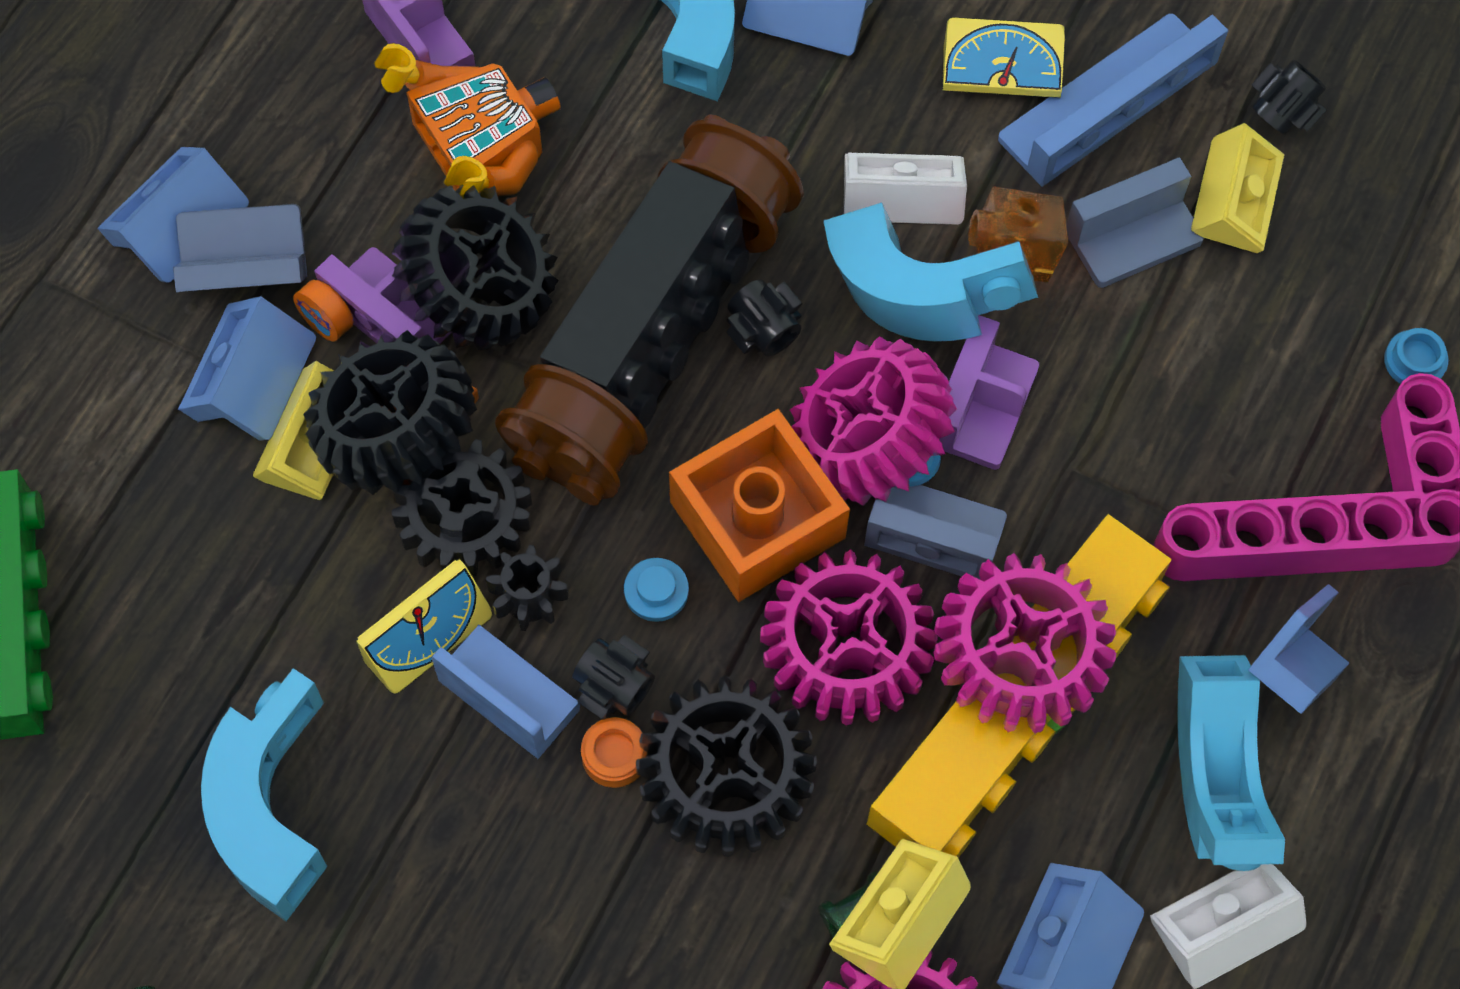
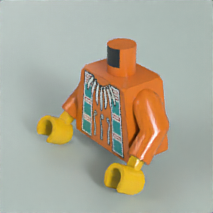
(472, 118)

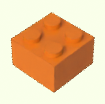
(758, 504)

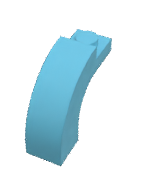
(700, 46)
(919, 296)
(1221, 764)
(235, 796)

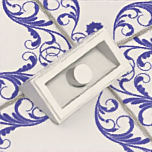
(908, 185)
(1230, 922)

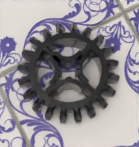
(444, 262)
(390, 412)
(749, 783)

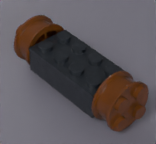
(647, 306)

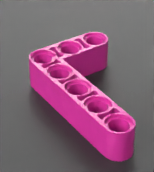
(1340, 517)

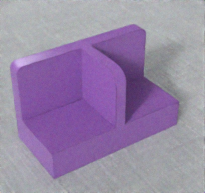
(421, 29)
(375, 296)
(989, 397)

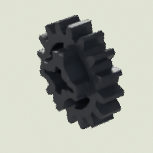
(481, 526)

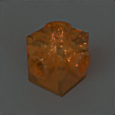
(1024, 217)

